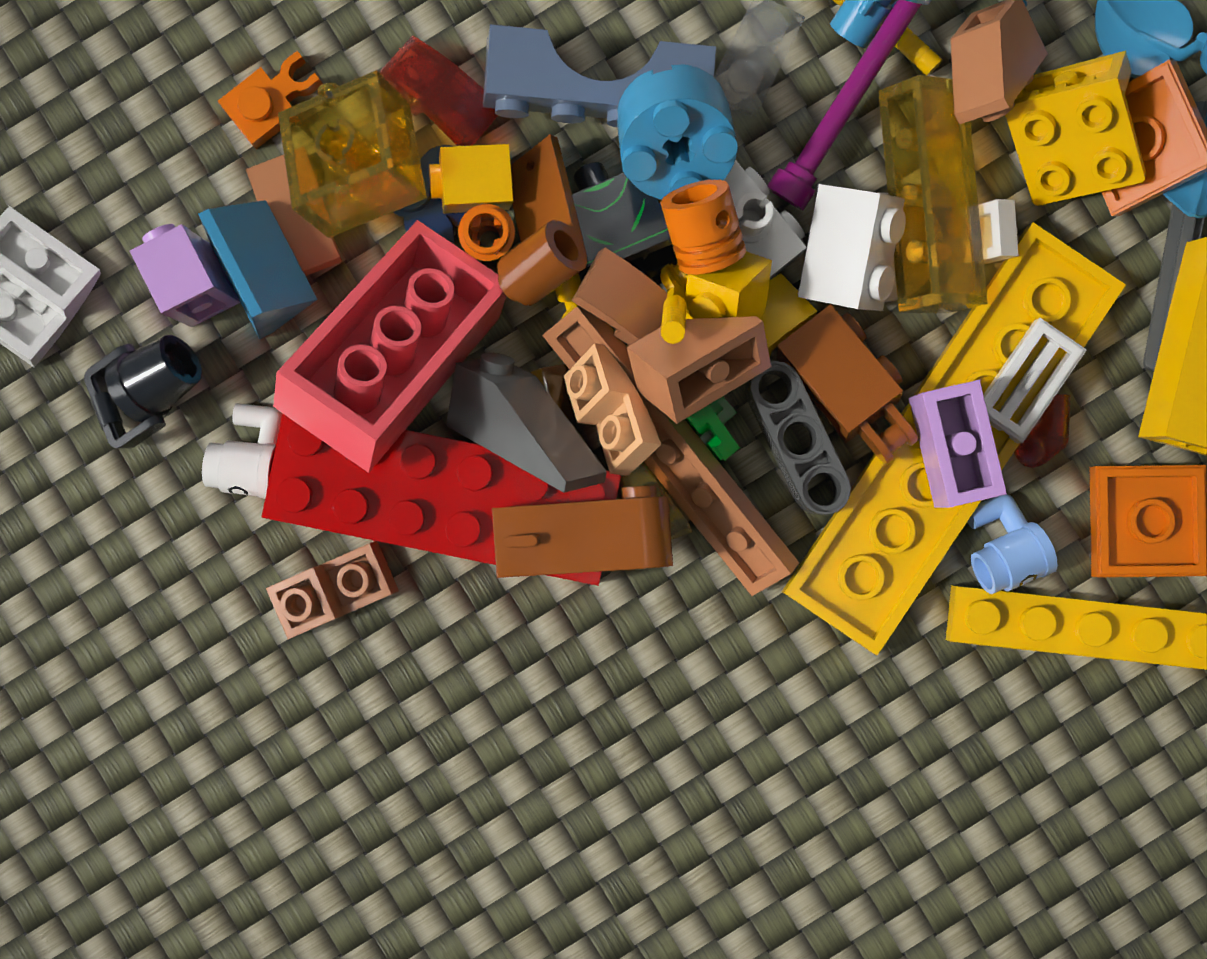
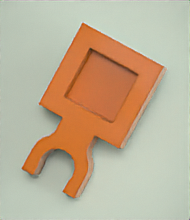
(259, 99)

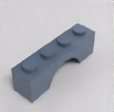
(530, 76)

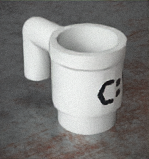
(244, 466)

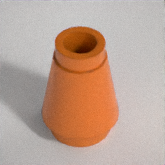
(483, 219)

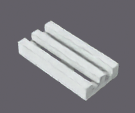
(1056, 339)

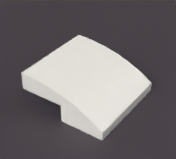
(39, 286)

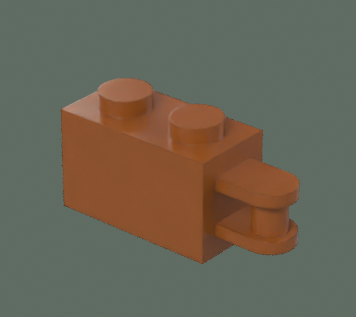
(848, 381)

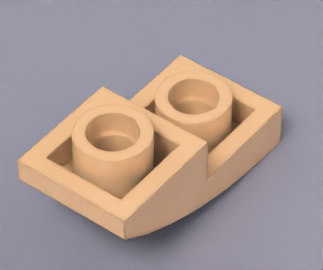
(608, 399)

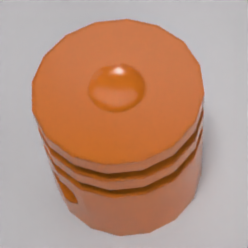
(703, 226)

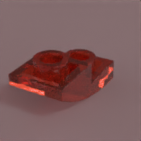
(440, 91)

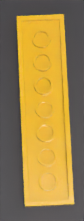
(889, 533)

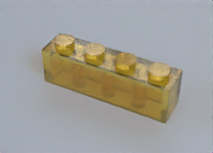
(934, 171)

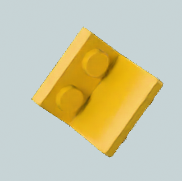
(1077, 131)

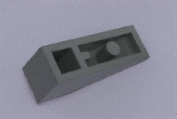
(520, 422)

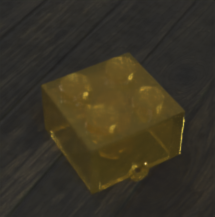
(351, 154)

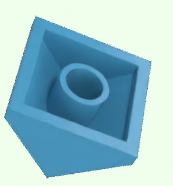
(258, 263)

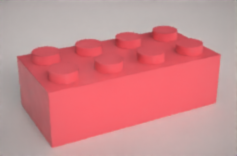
(389, 346)

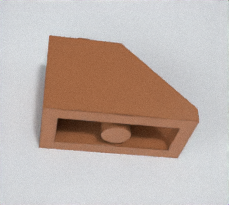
(700, 368)

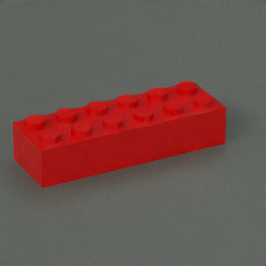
(418, 496)

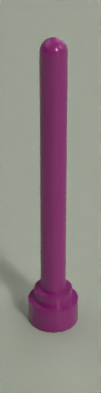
(797, 178)

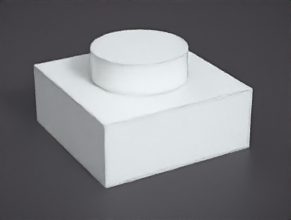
(998, 230)

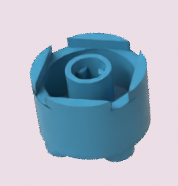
(675, 130)

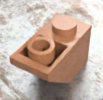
(994, 60)

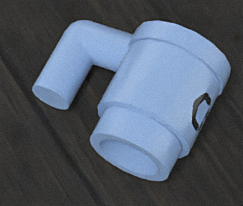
(1014, 557)

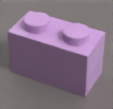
(183, 274)
(957, 445)

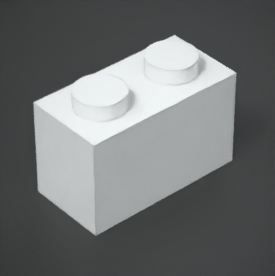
(852, 248)

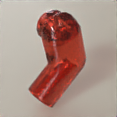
(1048, 436)

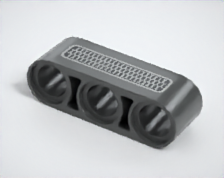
(819, 457)

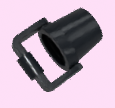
(142, 385)

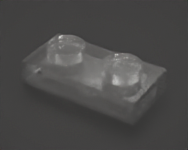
(757, 54)

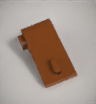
(547, 227)
(584, 535)

